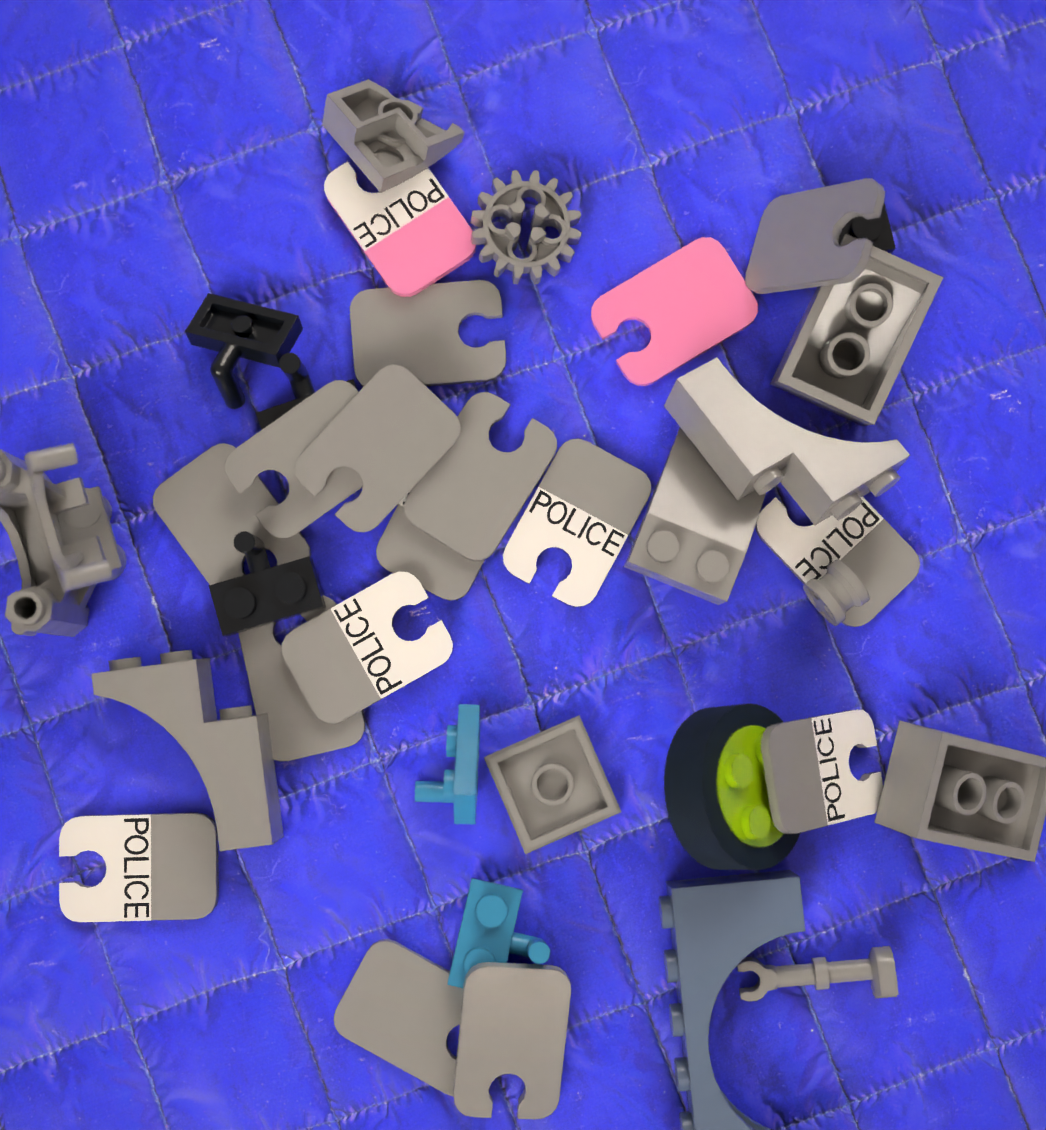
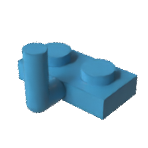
(461, 784)
(489, 930)

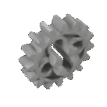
(550, 211)

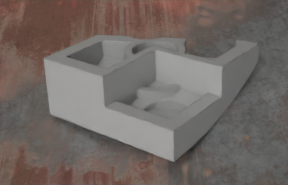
(385, 133)

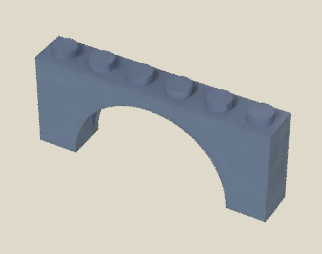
(712, 931)

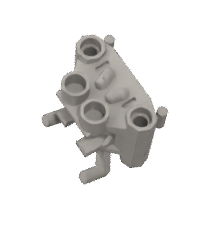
(59, 542)

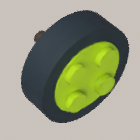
(720, 789)

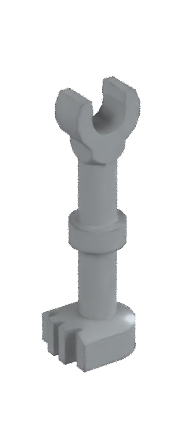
(878, 969)

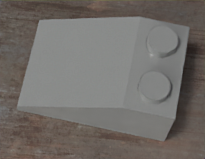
(857, 337)
(694, 527)
(964, 792)

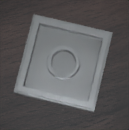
(552, 784)

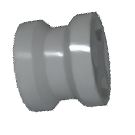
(836, 592)

